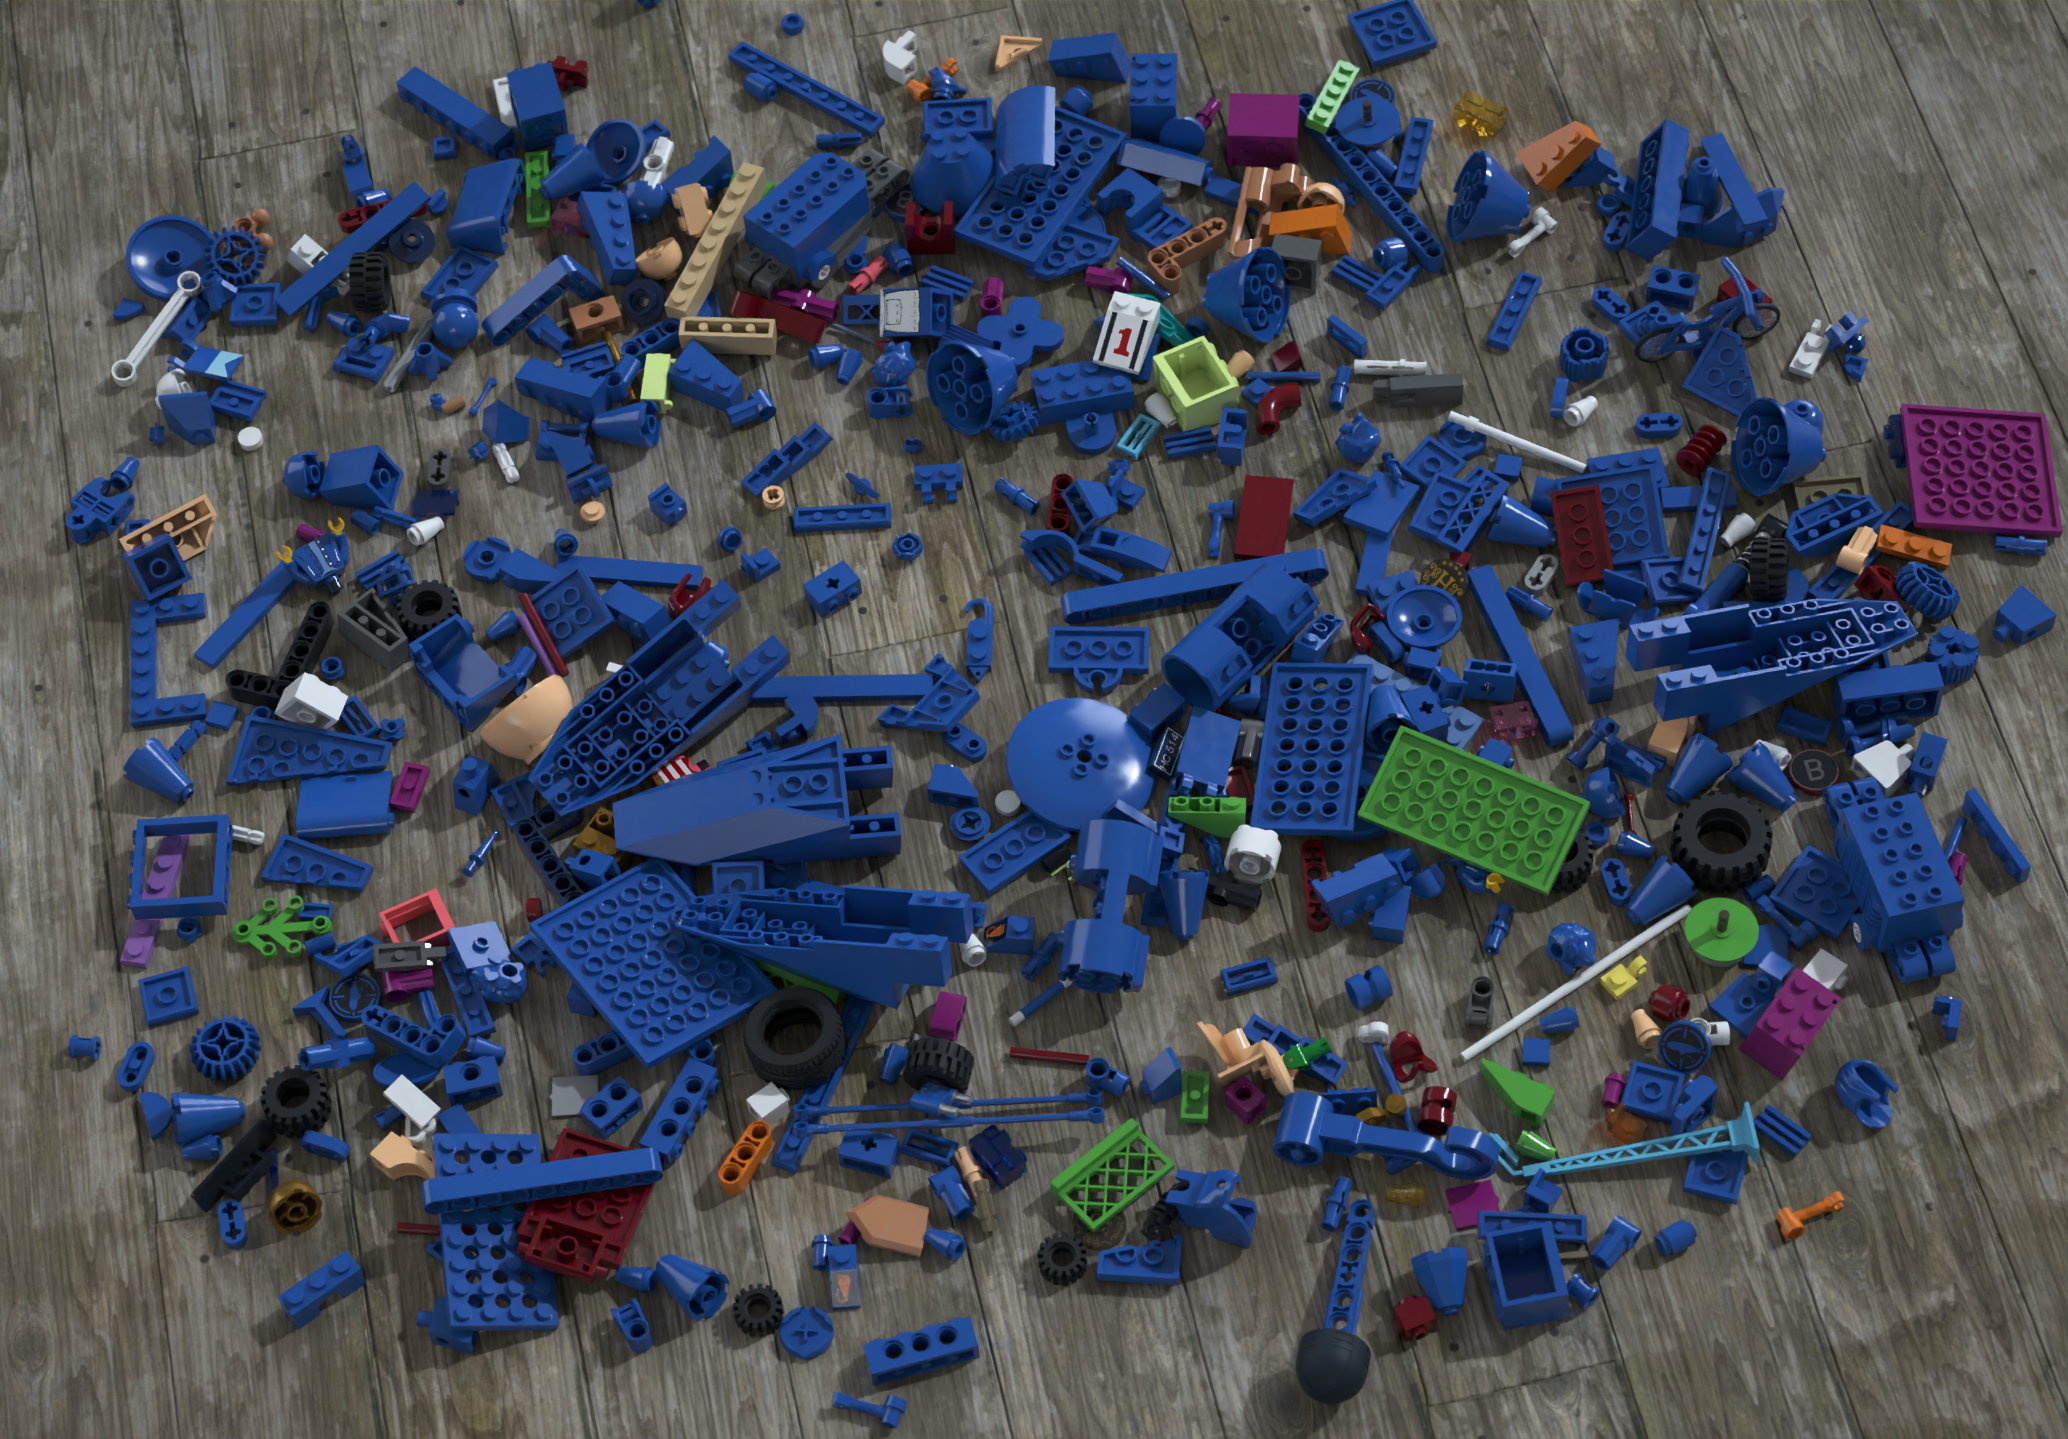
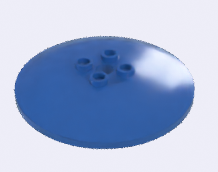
(1059, 786)

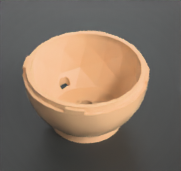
(530, 721)

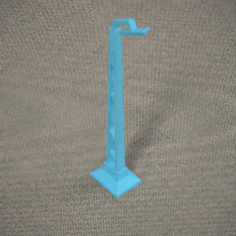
(1740, 1132)

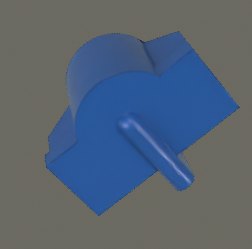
(1428, 882)

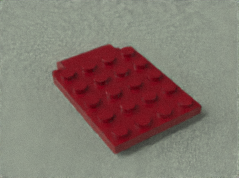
(586, 1229)

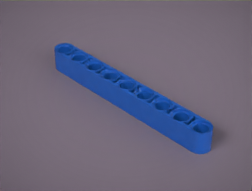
(1517, 649)
(541, 1181)

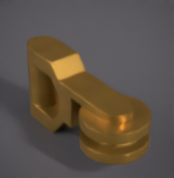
(1395, 1107)

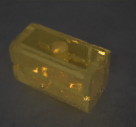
(1480, 114)

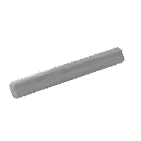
(400, 368)

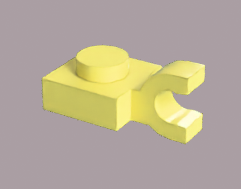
(1623, 980)

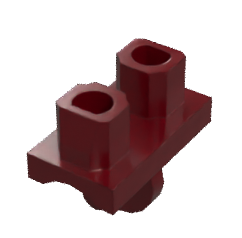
(570, 75)

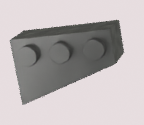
(373, 630)

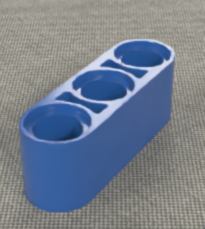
(658, 339)

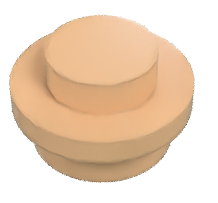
(592, 512)

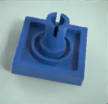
(1637, 324)

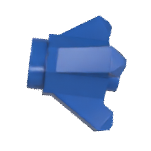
(216, 291)
(428, 361)

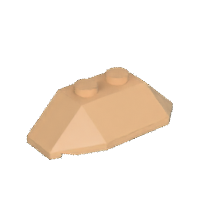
(187, 525)

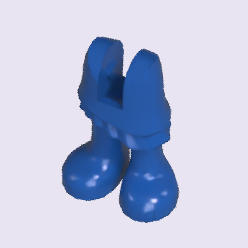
(1889, 726)

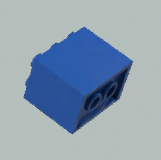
(1152, 93)
(536, 105)
(1525, 1275)

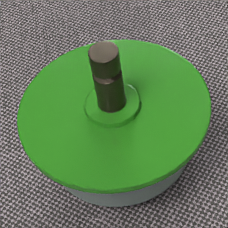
(1721, 931)

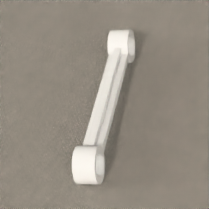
(156, 329)

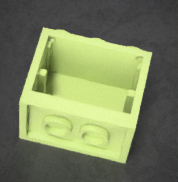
(1195, 383)

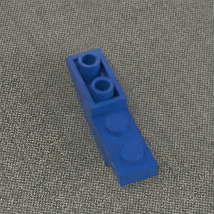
(1124, 547)

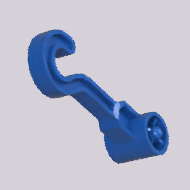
(1311, 1129)

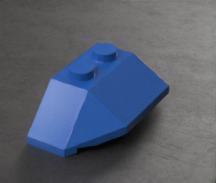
(1727, 229)
(1830, 523)

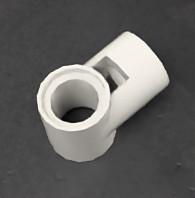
(1717, 1031)

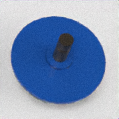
(1368, 123)

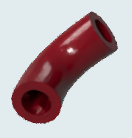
(1272, 404)

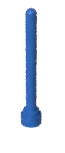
(1393, 1085)

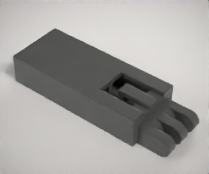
(1420, 390)

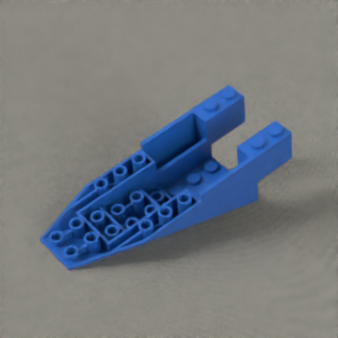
(1745, 660)
(653, 708)
(764, 809)
(852, 942)

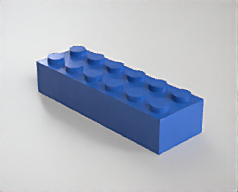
(1658, 190)

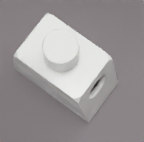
(1886, 764)

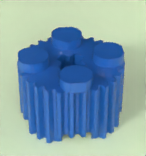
(1583, 354)
(1954, 653)

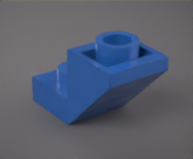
(357, 176)

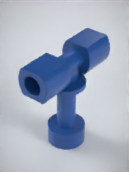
(1600, 728)

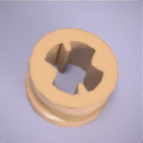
(773, 491)

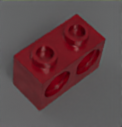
(1878, 585)

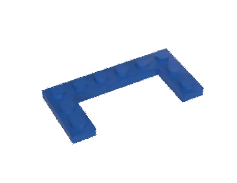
(145, 705)

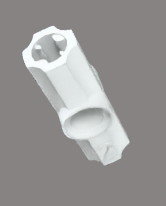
(657, 161)

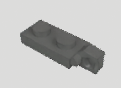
(406, 956)

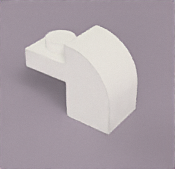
(899, 57)

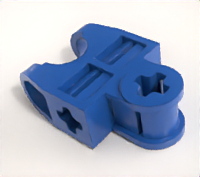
(97, 511)

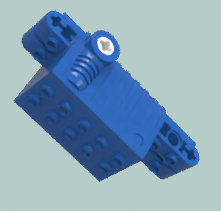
(1897, 878)

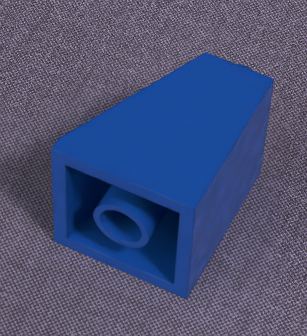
(361, 479)

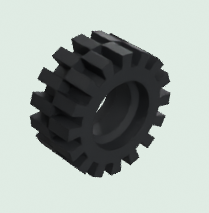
(1060, 1244)
(761, 1324)

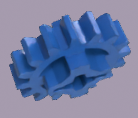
(1015, 421)

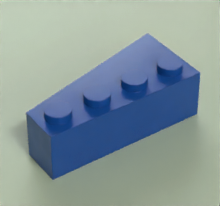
(609, 226)
(564, 389)

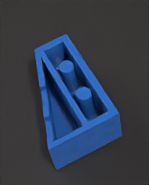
(709, 168)

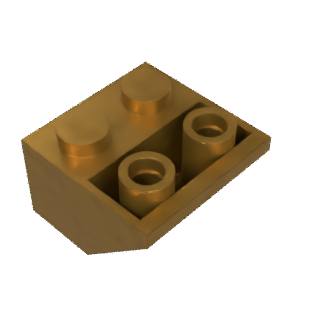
(600, 837)

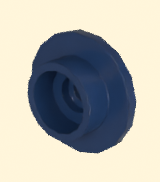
(412, 251)
(634, 297)

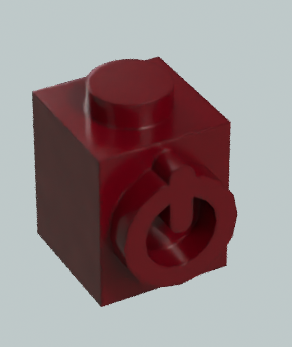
(1413, 1318)

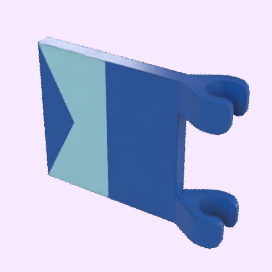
(206, 361)

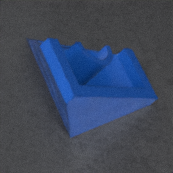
(504, 423)

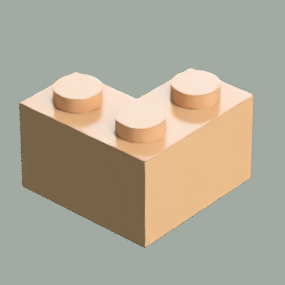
(1671, 737)

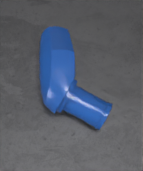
(382, 326)

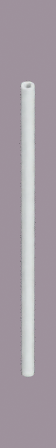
(1574, 983)

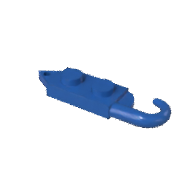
(980, 640)

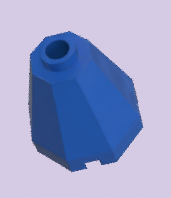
(1443, 1278)

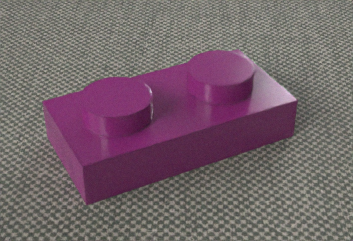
(409, 787)

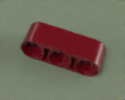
(1059, 513)

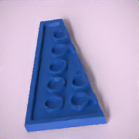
(288, 751)

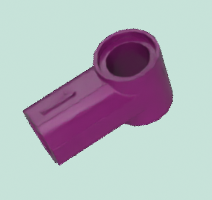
(1110, 280)
(992, 297)
(401, 983)

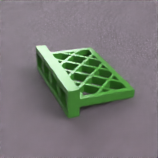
(1092, 1164)

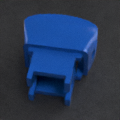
(1209, 1206)

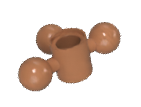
(258, 219)

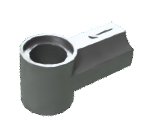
(1250, 742)

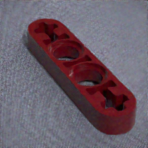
(362, 212)
(1307, 866)

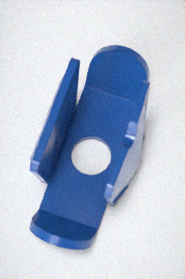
(1619, 601)

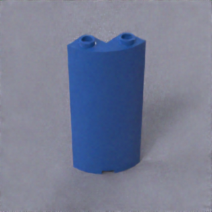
(1025, 138)

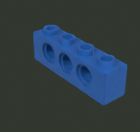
(693, 1076)
(913, 1362)

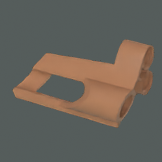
(1266, 192)

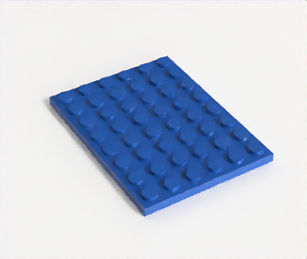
(643, 973)

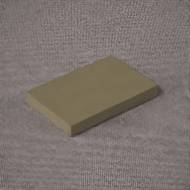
(1814, 489)

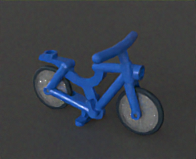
(1747, 319)

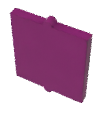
(1468, 1200)

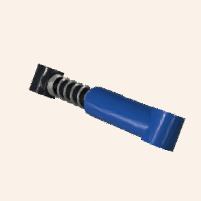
(1736, 573)

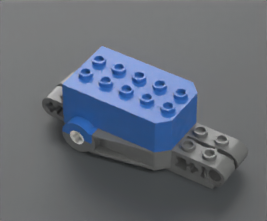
(815, 220)

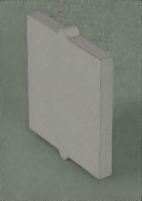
(571, 1093)

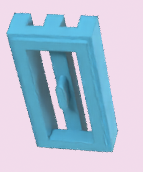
(1121, 446)

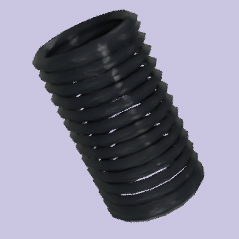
(1056, 858)

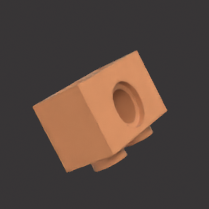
(595, 317)

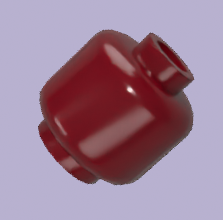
(1669, 1003)

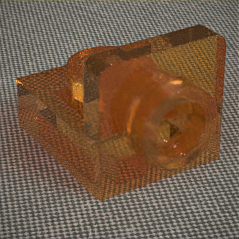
(1625, 1126)

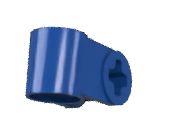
(888, 403)
(631, 1322)

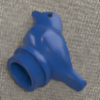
(944, 85)

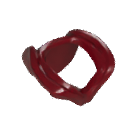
(1359, 639)
(1407, 1048)

